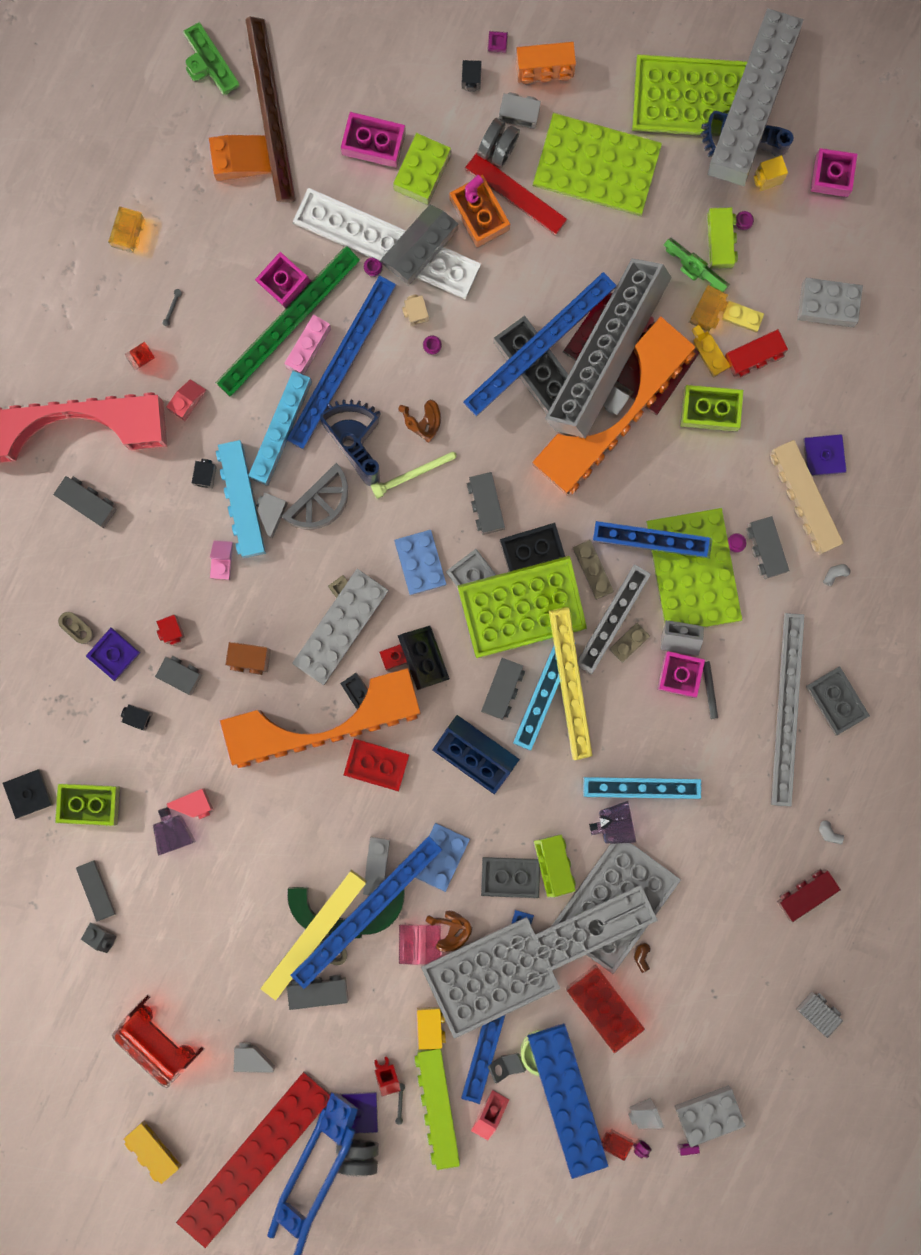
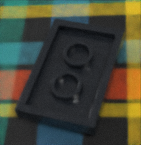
(423, 657)

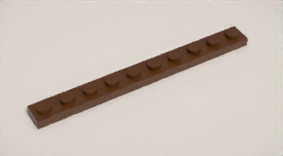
(270, 110)

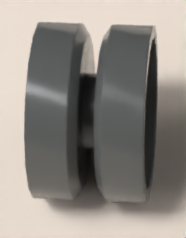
(498, 142)
(360, 1158)

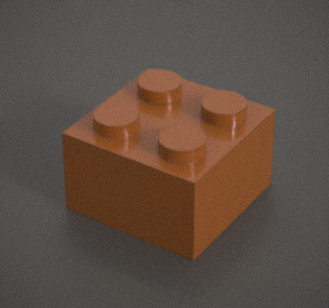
(248, 657)

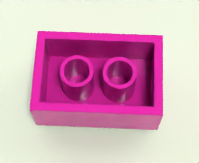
(373, 139)

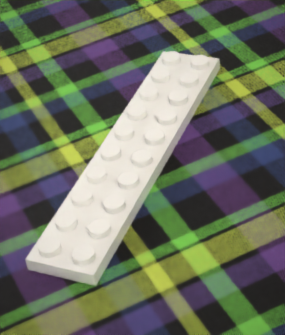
(376, 237)

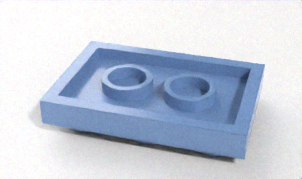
(420, 562)
(443, 866)

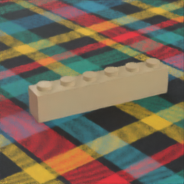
(806, 497)

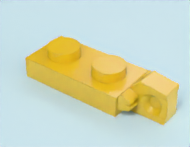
(709, 351)

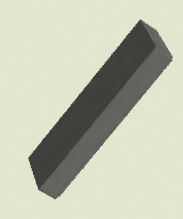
(95, 890)

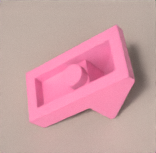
(221, 560)

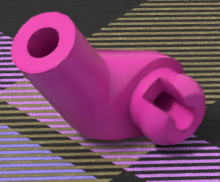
(471, 189)

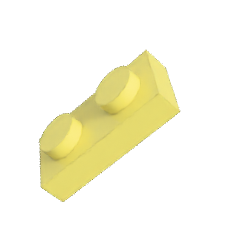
(742, 316)

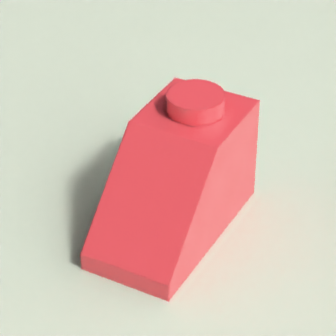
(186, 399)
(193, 804)
(490, 1115)

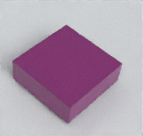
(497, 41)
(685, 1149)

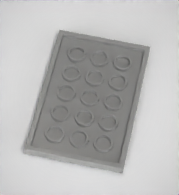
(618, 871)

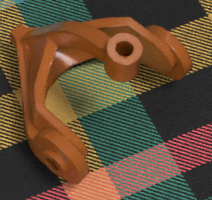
(432, 418)
(452, 942)

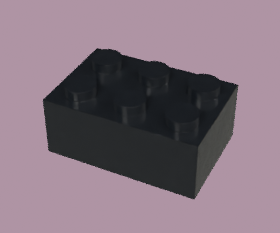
(532, 547)

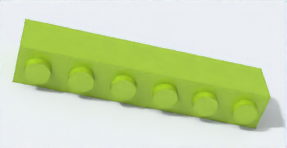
(438, 1107)

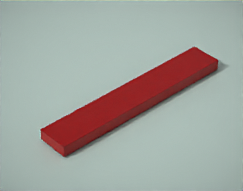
(517, 194)

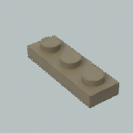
(593, 569)

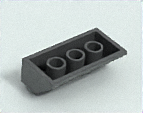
(420, 243)

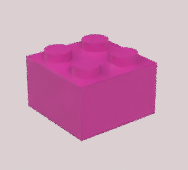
(834, 172)
(283, 280)
(680, 674)

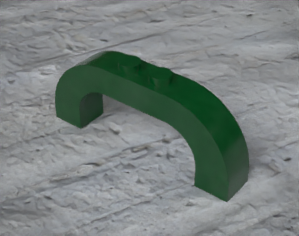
(303, 914)

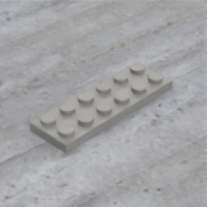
(340, 626)

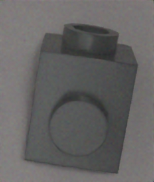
(98, 938)

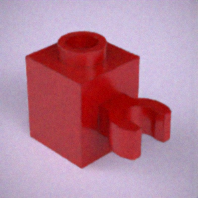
(386, 1078)

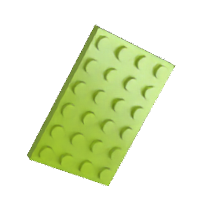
(683, 92)
(597, 164)
(695, 587)
(516, 605)

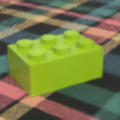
(422, 169)
(711, 408)
(87, 804)

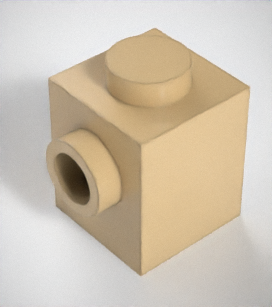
(415, 310)

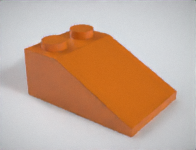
(239, 156)

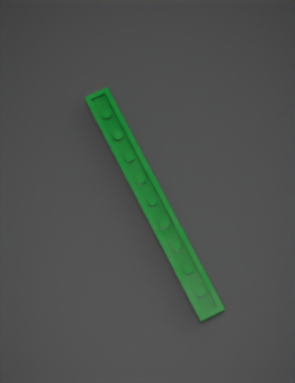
(287, 321)

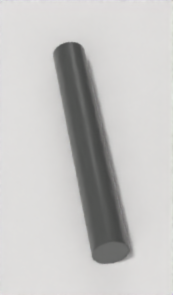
(710, 690)

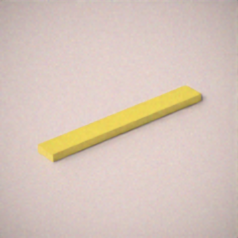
(570, 683)
(314, 934)

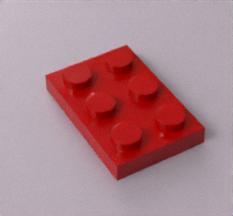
(376, 764)

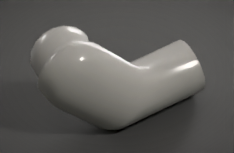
(836, 571)
(828, 834)

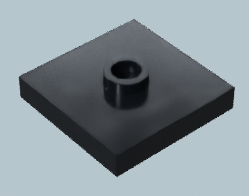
(27, 793)

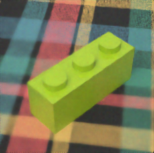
(721, 238)
(555, 866)

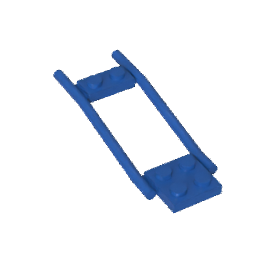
(337, 1124)

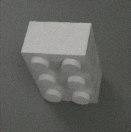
(830, 302)
(709, 1116)

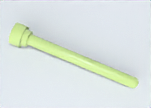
(380, 489)

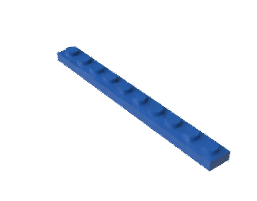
(539, 344)
(341, 362)
(366, 912)
(485, 1047)

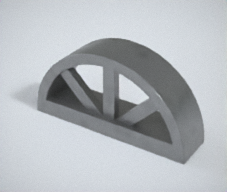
(313, 493)

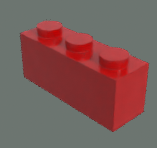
(756, 353)

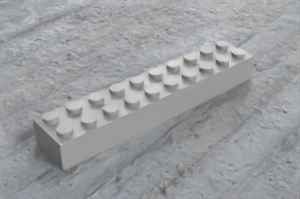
(755, 97)
(608, 348)

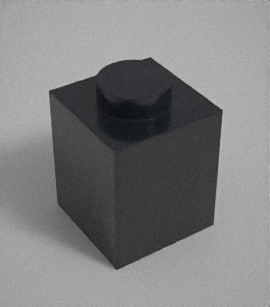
(471, 75)
(204, 473)
(136, 717)

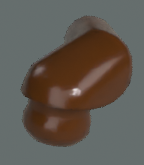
(640, 956)

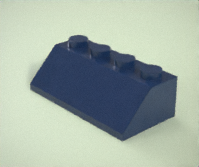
(475, 754)

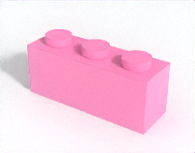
(308, 345)

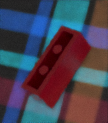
(808, 894)

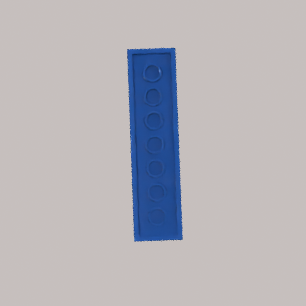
(567, 1100)

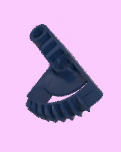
(774, 139)
(357, 432)

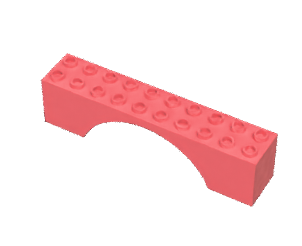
(134, 419)

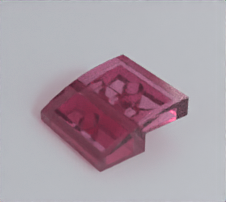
(418, 943)

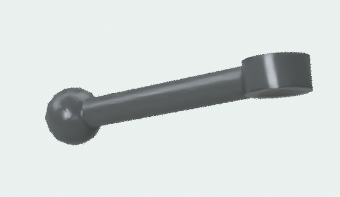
(177, 293)
(399, 1120)

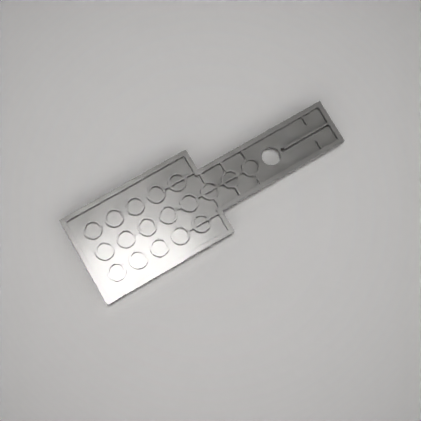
(517, 964)

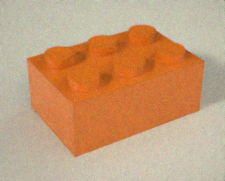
(545, 62)
(482, 218)

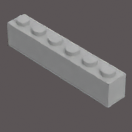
(613, 619)

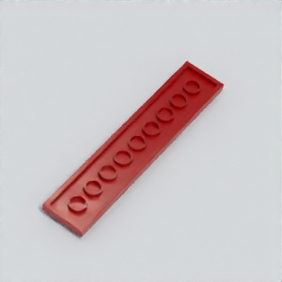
(254, 1159)

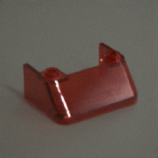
(152, 1047)

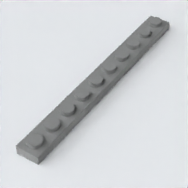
(787, 709)

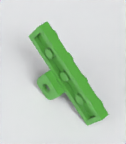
(208, 60)
(695, 266)

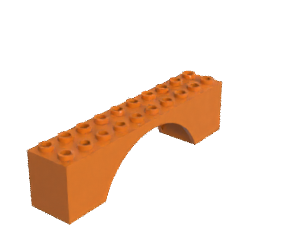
(659, 358)
(256, 737)

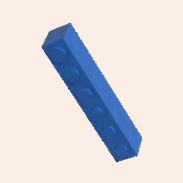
(652, 539)

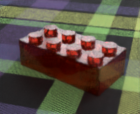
(605, 1008)

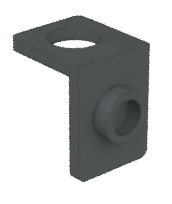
(510, 1065)

